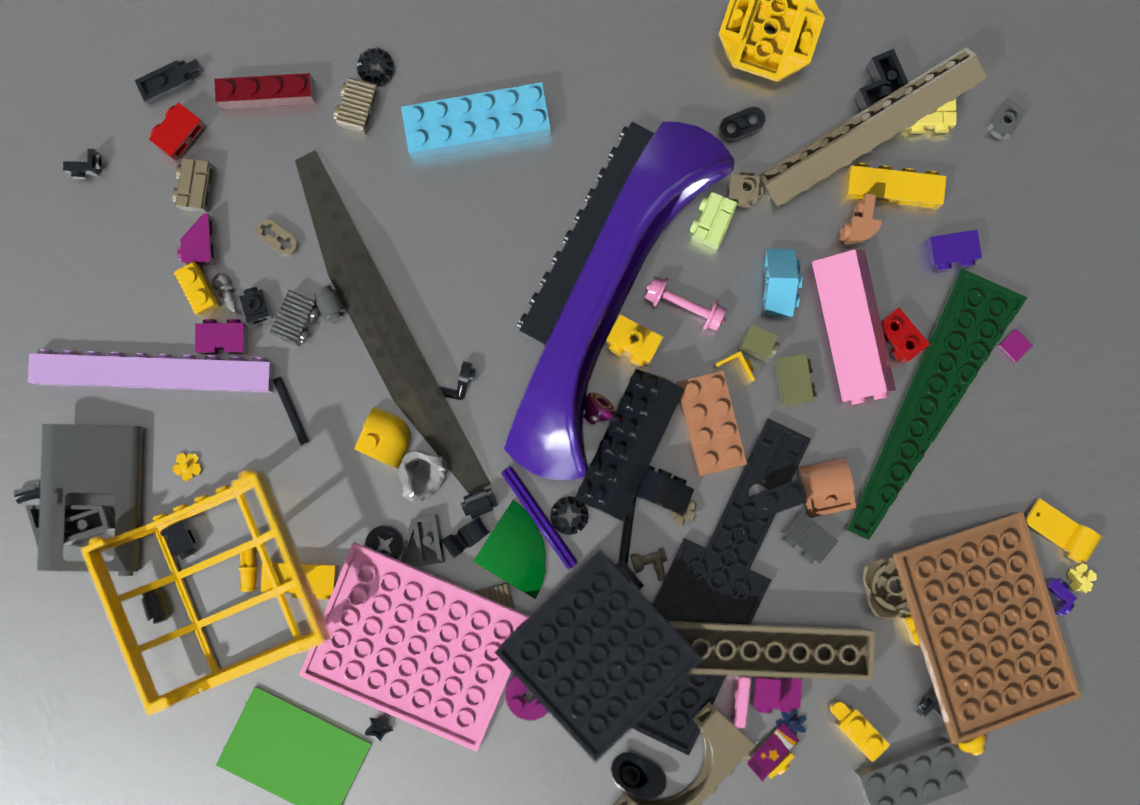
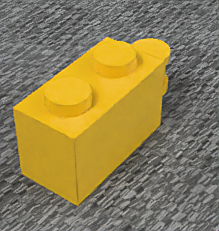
(859, 730)

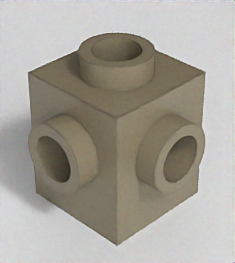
(739, 195)

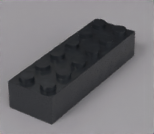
(629, 443)

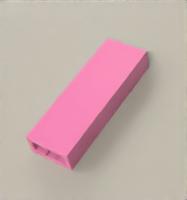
(854, 326)

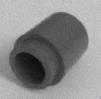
(329, 303)

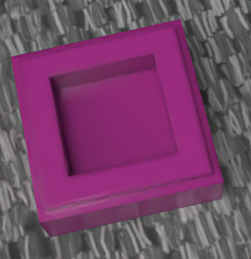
(1015, 345)

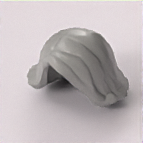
(421, 475)

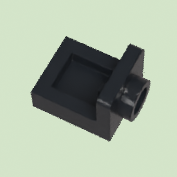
(80, 170)
(927, 705)

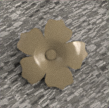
(688, 516)

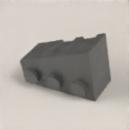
(79, 521)

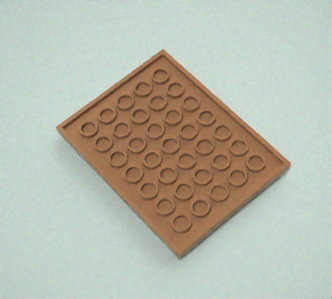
(987, 627)

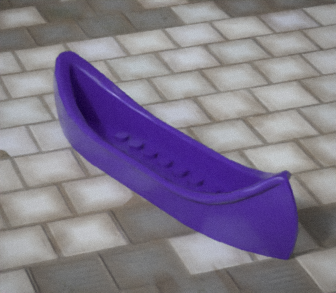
(669, 174)

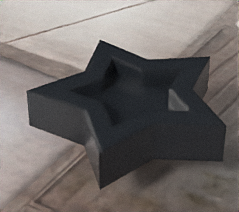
(378, 727)

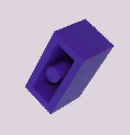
(953, 249)

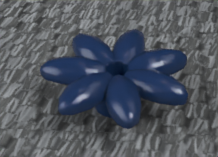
(788, 719)

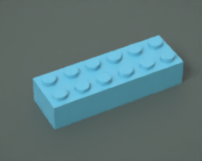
(476, 120)

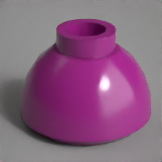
(597, 408)

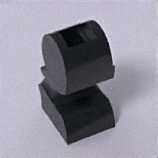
(465, 537)

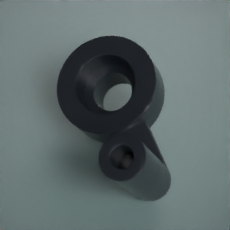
(466, 375)

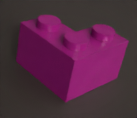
(775, 693)

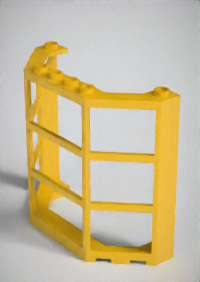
(122, 628)

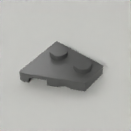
(423, 543)

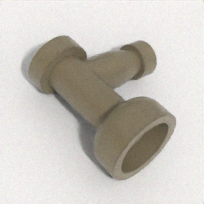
(656, 558)

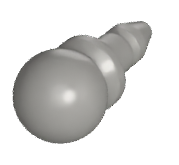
(222, 283)

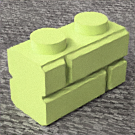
(713, 221)

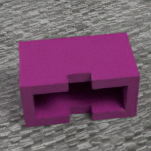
(215, 336)

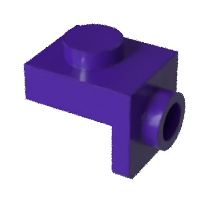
(1060, 589)

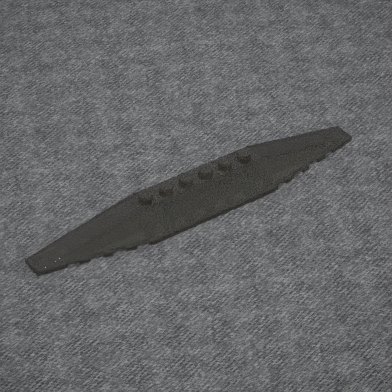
(383, 326)

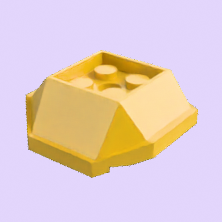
(774, 55)

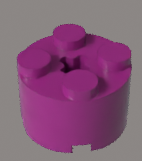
(520, 705)

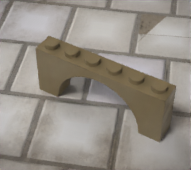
(723, 752)

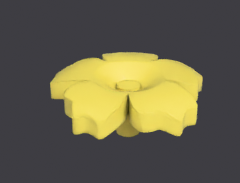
(1081, 578)

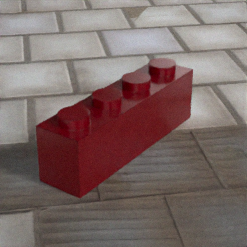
(264, 91)

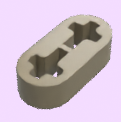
(280, 233)

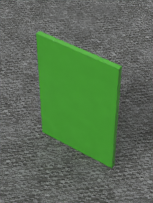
(292, 752)

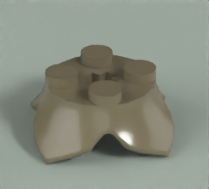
(881, 600)

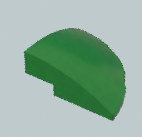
(515, 551)

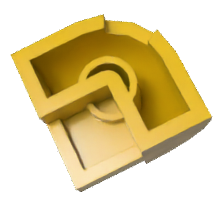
(384, 437)

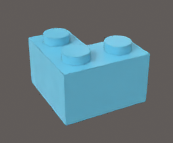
(781, 282)

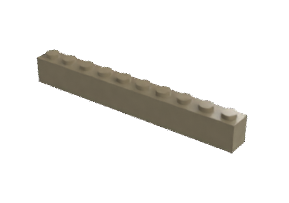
(873, 126)

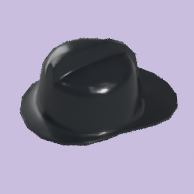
(638, 776)

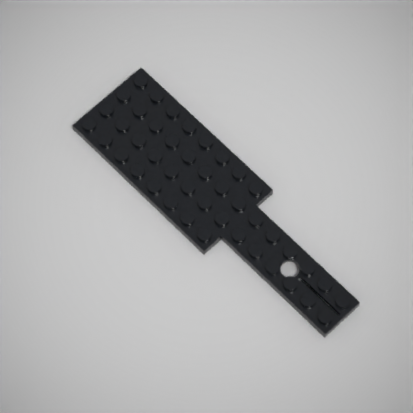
(717, 580)

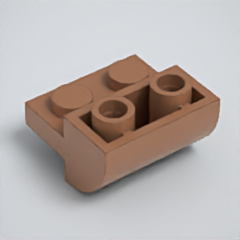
(861, 225)
(827, 487)

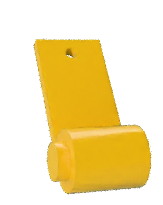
(1064, 532)

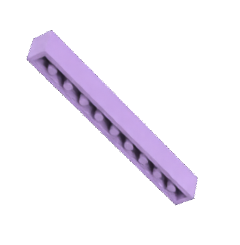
(150, 372)

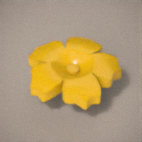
(187, 466)

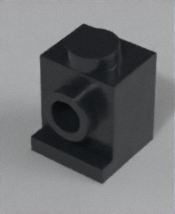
(261, 312)
(181, 540)

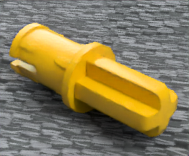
(247, 570)

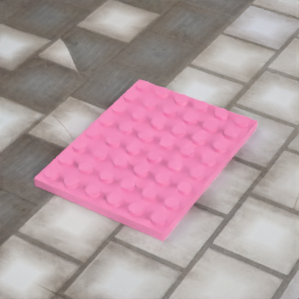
(414, 646)

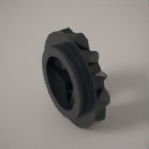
(376, 76)
(560, 508)
(385, 532)

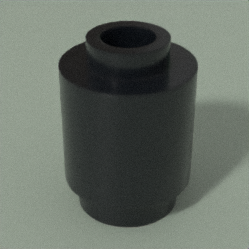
(479, 503)
(155, 606)

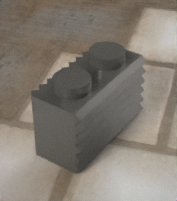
(294, 318)
(809, 537)

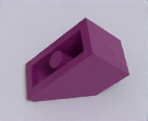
(198, 243)

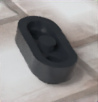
(741, 123)

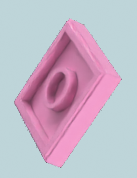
(740, 701)

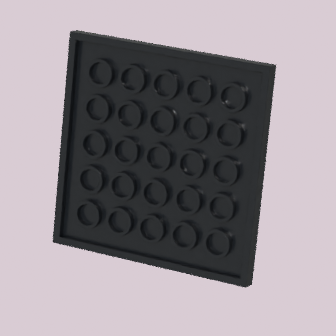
(598, 655)

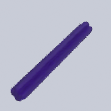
(539, 517)

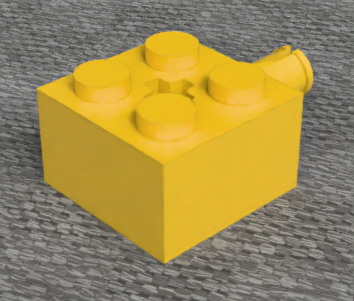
(633, 341)

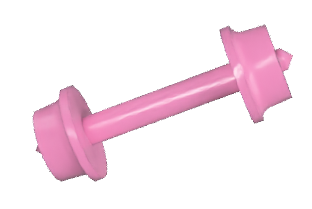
(714, 316)

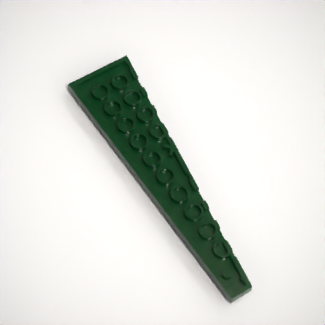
(959, 345)

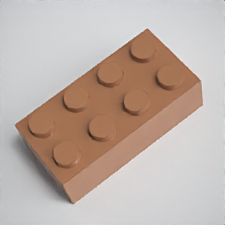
(711, 424)

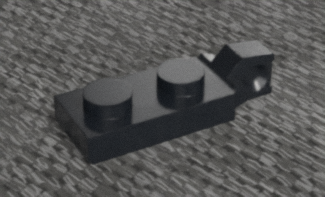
(167, 79)

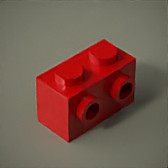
(176, 131)
(902, 336)

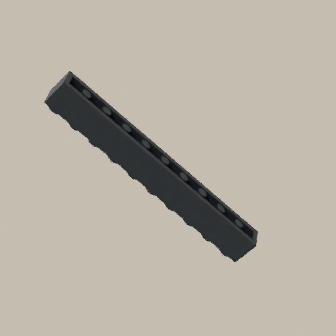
(579, 243)

